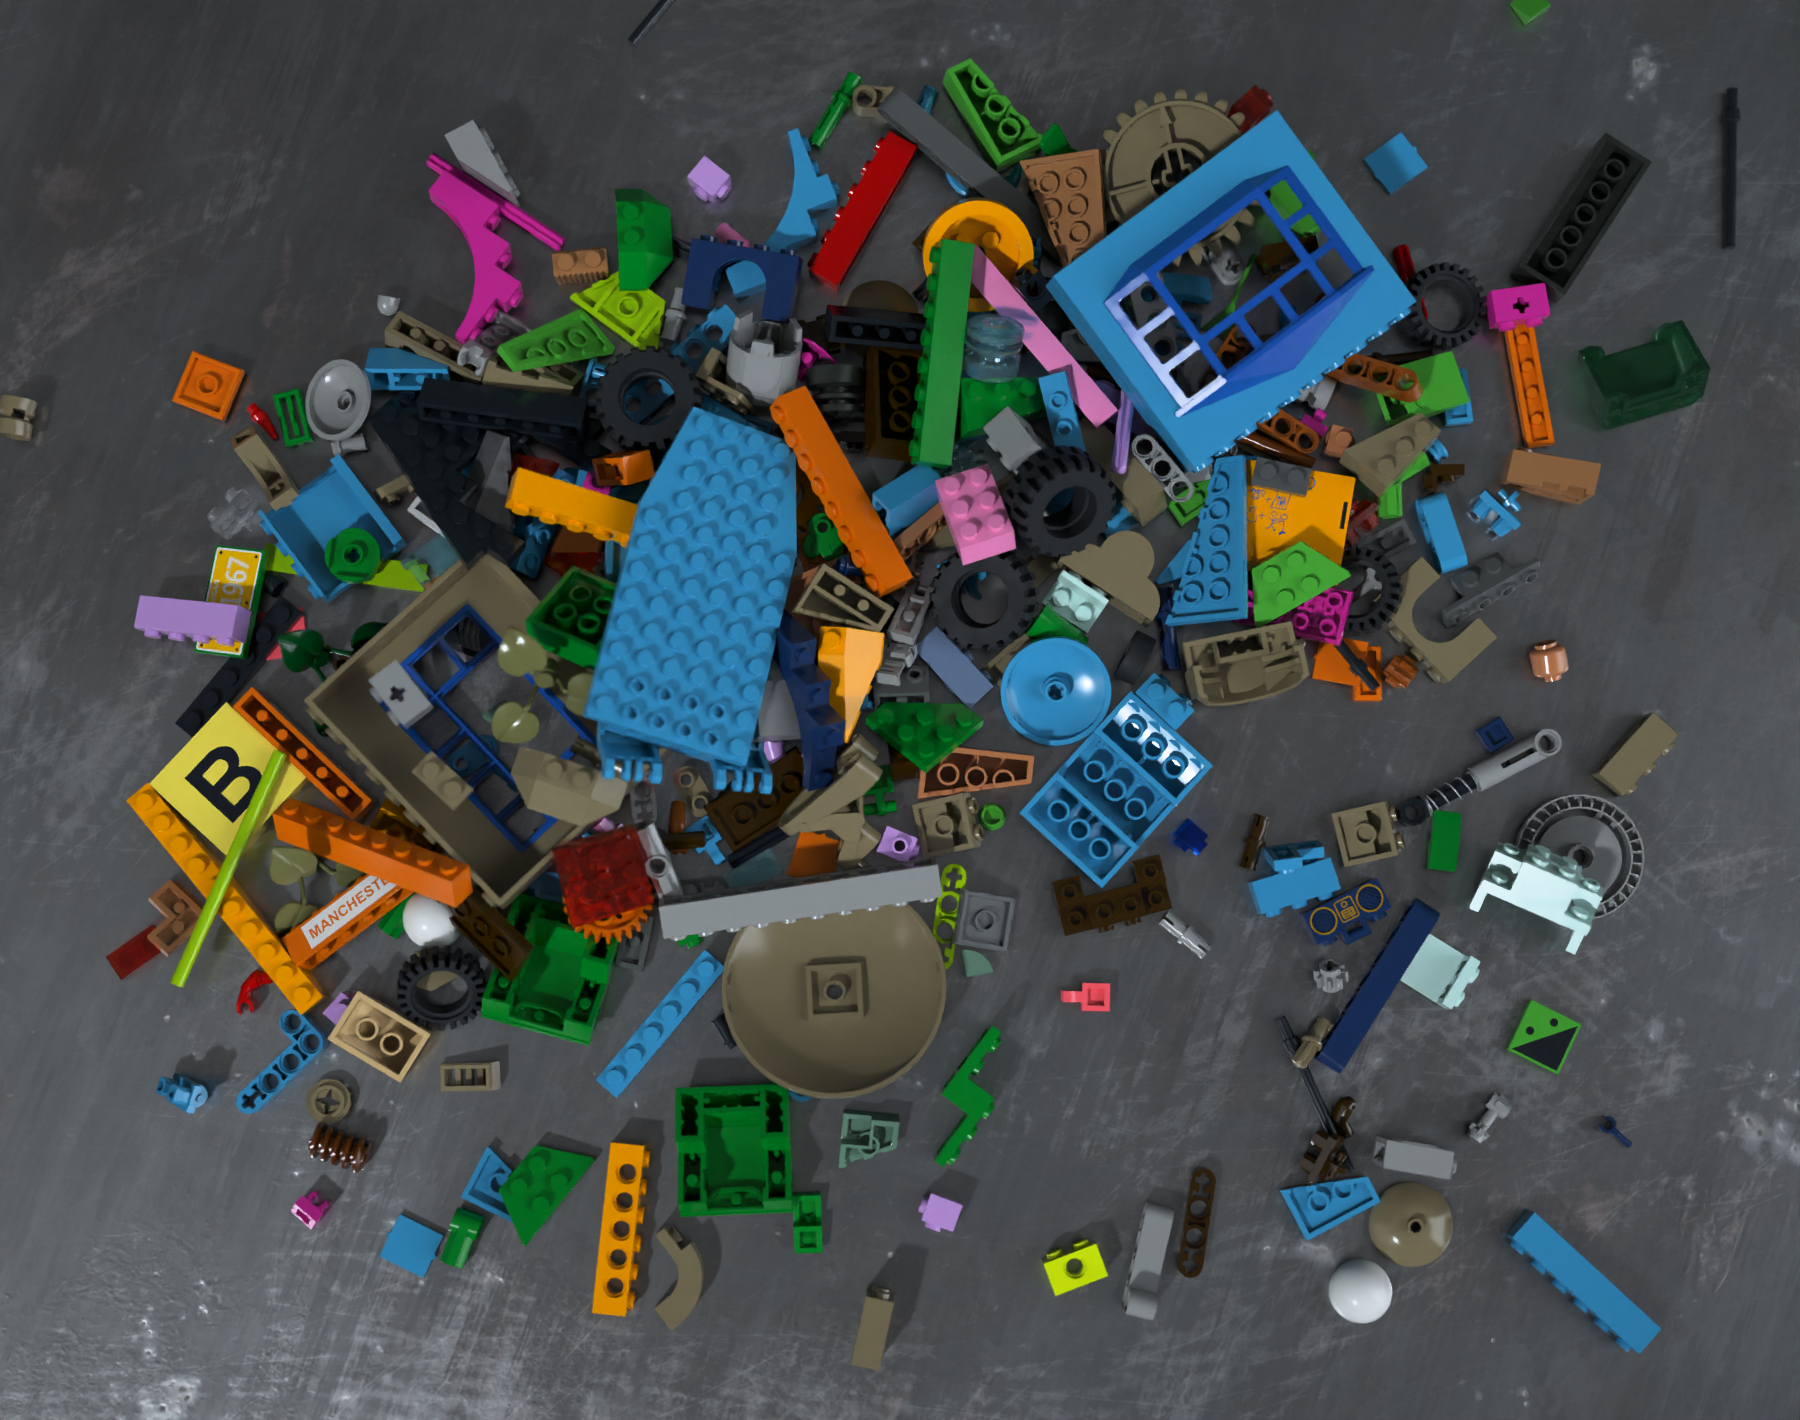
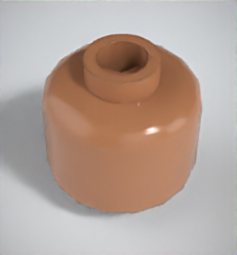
(1548, 660)

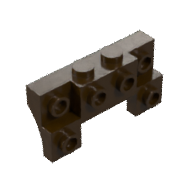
(1113, 906)

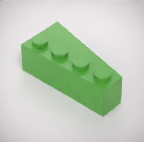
(991, 119)

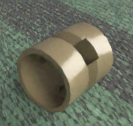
(15, 427)

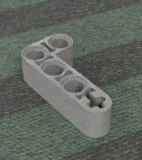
(1147, 1261)

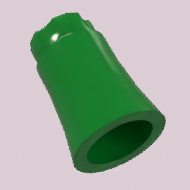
(1051, 623)

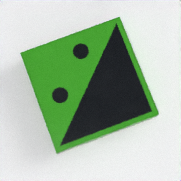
(1543, 1037)

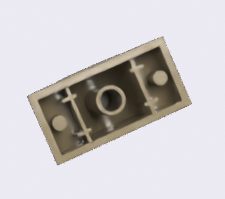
(1121, 572)

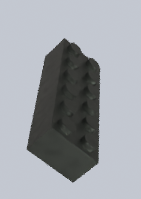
(1581, 217)

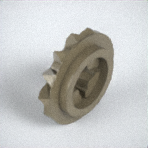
(318, 1109)

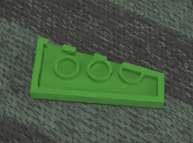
(557, 342)

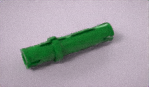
(841, 100)

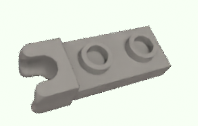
(483, 347)

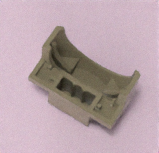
(1240, 668)

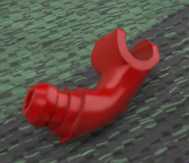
(255, 980)

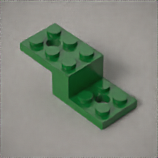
(968, 1096)

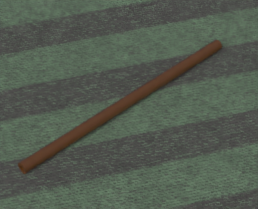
(1253, 439)

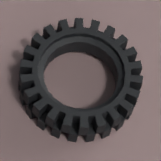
(1471, 303)
(1390, 589)
(441, 961)

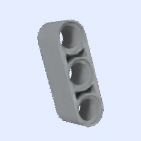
(1153, 458)

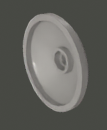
(338, 400)

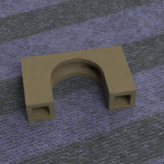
(1445, 658)

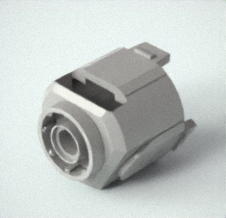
(763, 358)

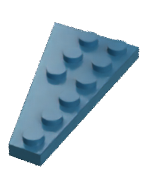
(1216, 561)

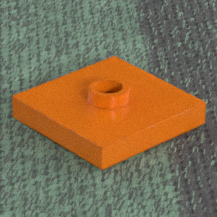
(208, 386)

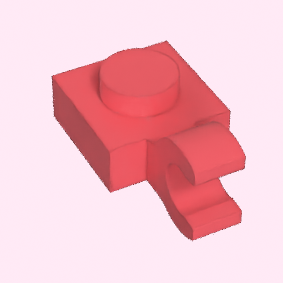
(1092, 996)

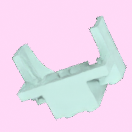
(1542, 886)

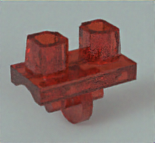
(1363, 514)

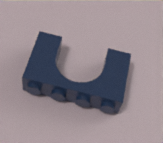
(710, 258)

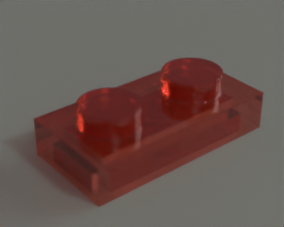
(133, 954)

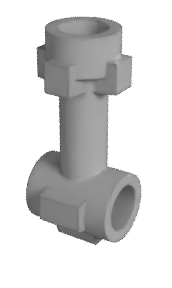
(1498, 1106)

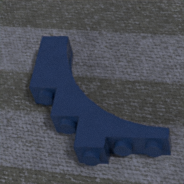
(809, 688)

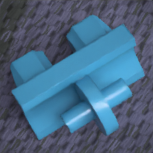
(1507, 519)
(182, 1092)

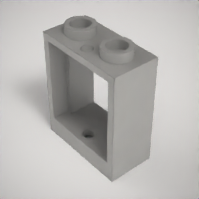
(1414, 1157)

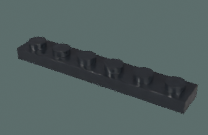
(238, 672)

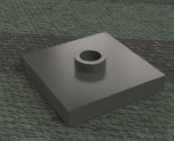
(983, 920)

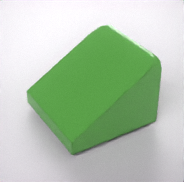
(1529, 9)

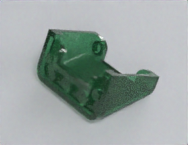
(1645, 378)

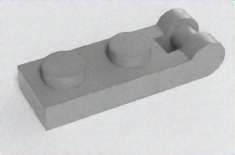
(910, 614)

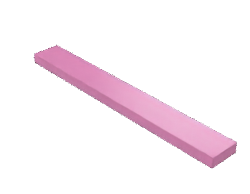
(1040, 339)

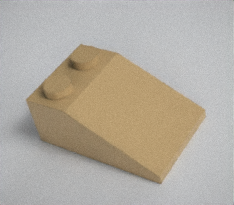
(379, 1035)

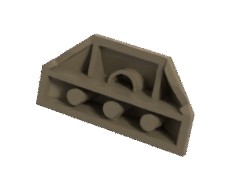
(565, 787)

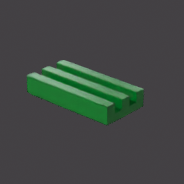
(299, 439)

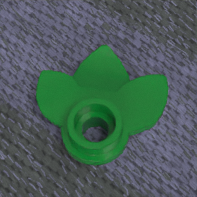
(823, 543)

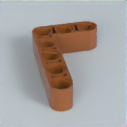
(1372, 370)
(1294, 427)

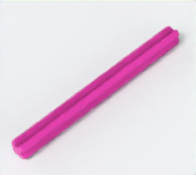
(506, 208)

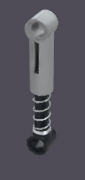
(1482, 775)

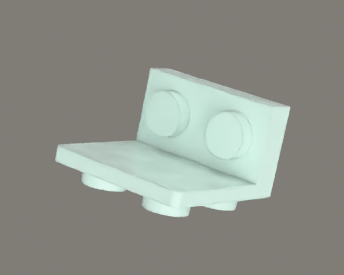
(1076, 601)

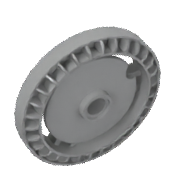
(1595, 839)

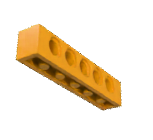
(605, 1299)

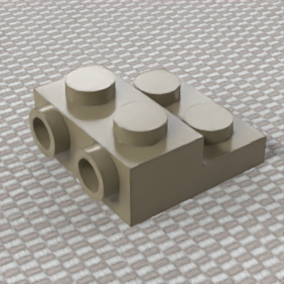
(948, 825)
(1368, 833)

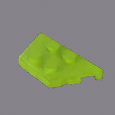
(630, 314)

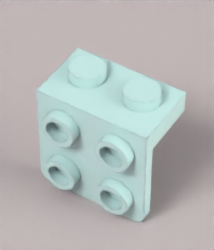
(1441, 973)

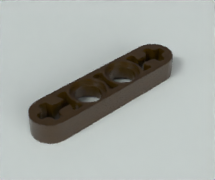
(1199, 1222)

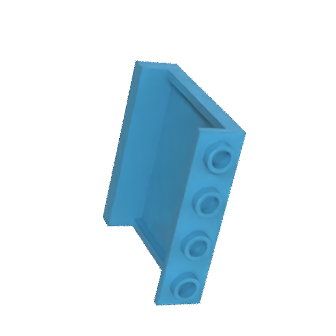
(319, 513)

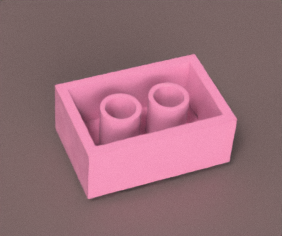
(975, 514)

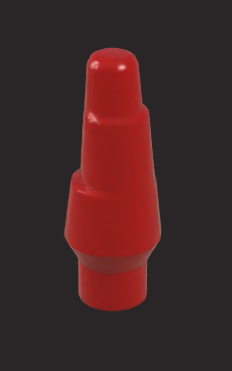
(262, 420)

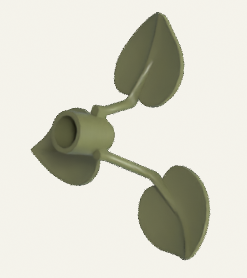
(524, 654)
(291, 865)

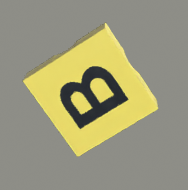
(219, 774)

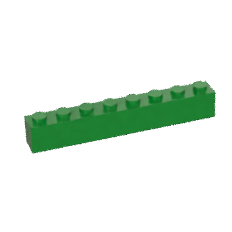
(942, 353)

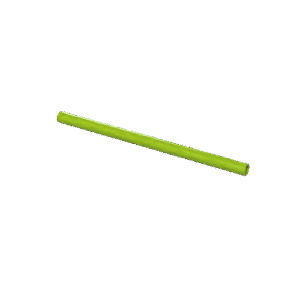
(228, 868)

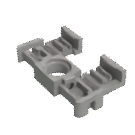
(894, 660)

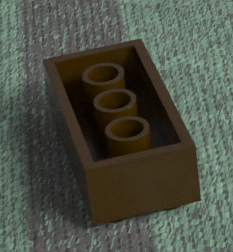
(890, 401)

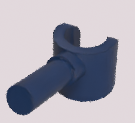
(1615, 1132)

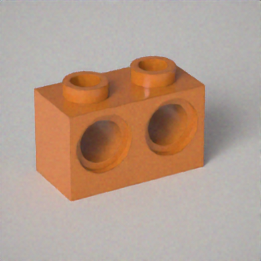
(623, 467)

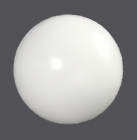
(429, 922)
(1360, 1291)

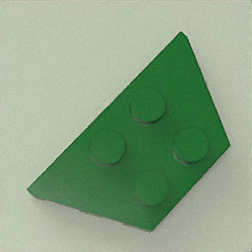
(540, 1187)

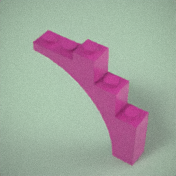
(475, 218)

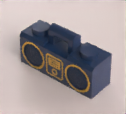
(1354, 905)

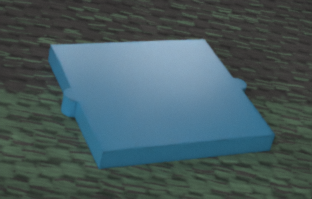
(1395, 163)
(411, 1245)

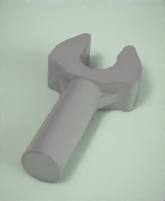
(1369, 583)

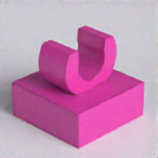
(1315, 422)
(307, 1212)

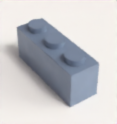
(954, 668)

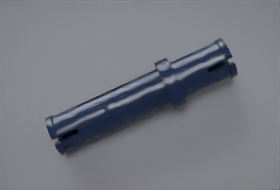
(1168, 634)

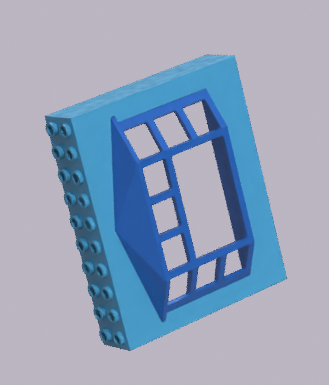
(1275, 369)

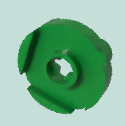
(343, 544)

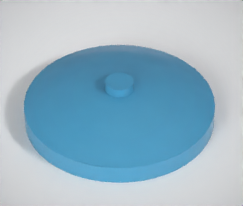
(1055, 690)

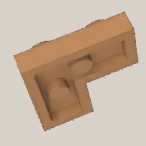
(180, 915)

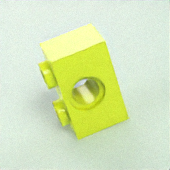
(1091, 1266)

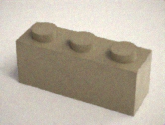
(1635, 755)

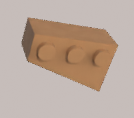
(1550, 475)

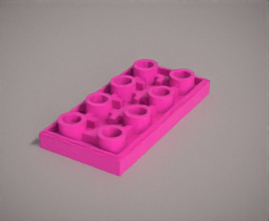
(1317, 619)

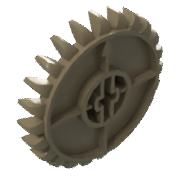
(1154, 137)

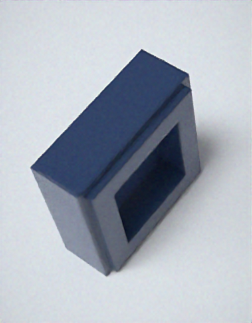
(1494, 735)

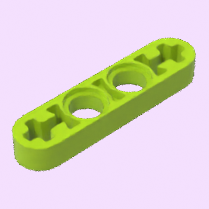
(943, 916)

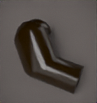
(1341, 1115)

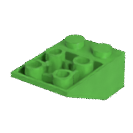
(1441, 389)

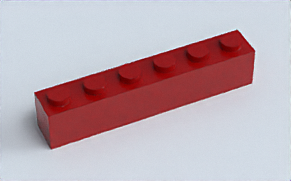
(863, 211)

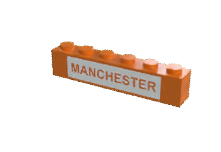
(305, 754)
(343, 919)

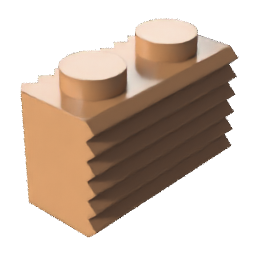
(581, 265)

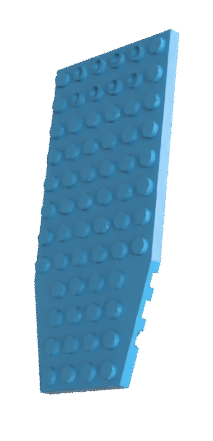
(700, 593)

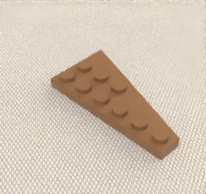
(1070, 200)

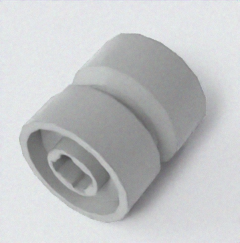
(1319, 394)

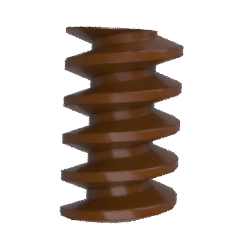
(339, 1148)

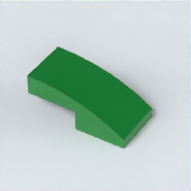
(1444, 841)
(807, 1222)

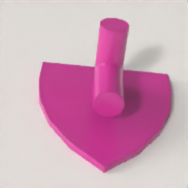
(812, 353)

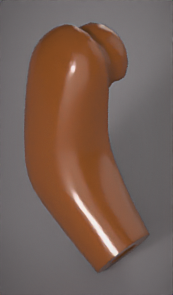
(677, 821)

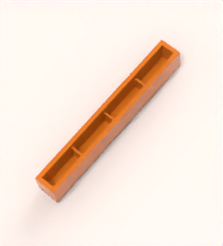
(840, 492)
(373, 852)

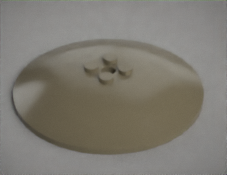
(845, 1045)

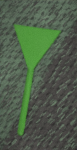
(1231, 307)

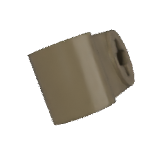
(875, 94)

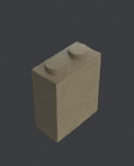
(873, 1328)

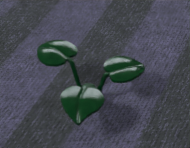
(306, 649)

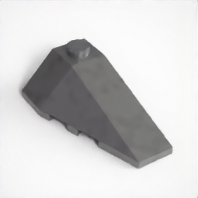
(491, 475)

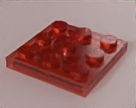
(602, 875)

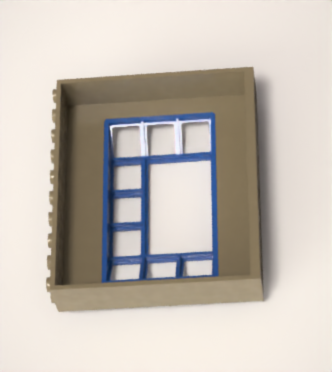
(471, 833)

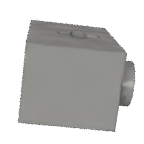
(414, 703)

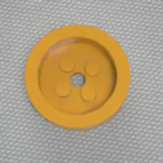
(986, 225)

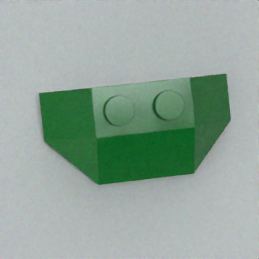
(642, 238)

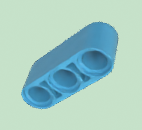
(1441, 532)

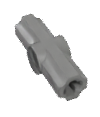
(652, 847)

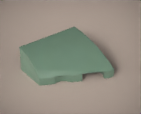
(866, 1134)

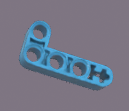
(280, 1065)

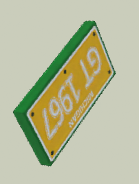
(235, 580)

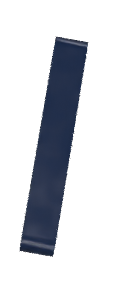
(1377, 985)

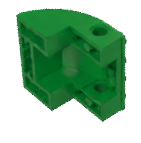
(562, 980)
(733, 1150)

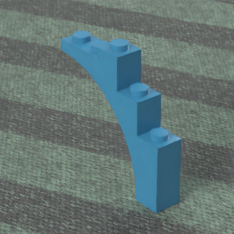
(796, 229)

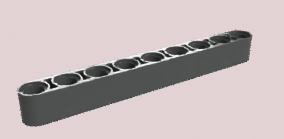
(963, 164)

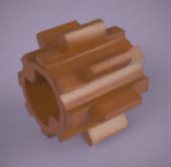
(1400, 671)

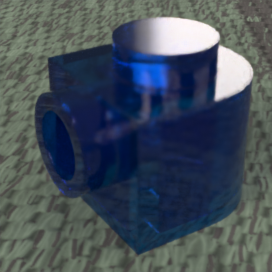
(1190, 837)

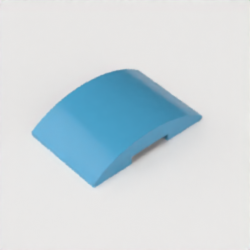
(1115, 789)

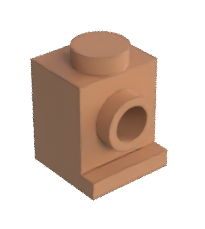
(1336, 441)

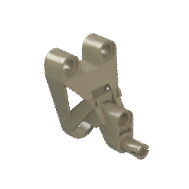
(840, 804)

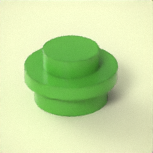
(991, 816)

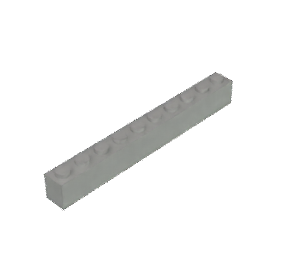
(800, 898)

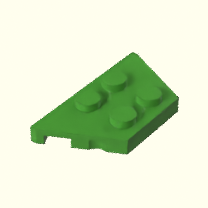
(1291, 579)

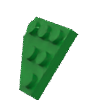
(924, 730)

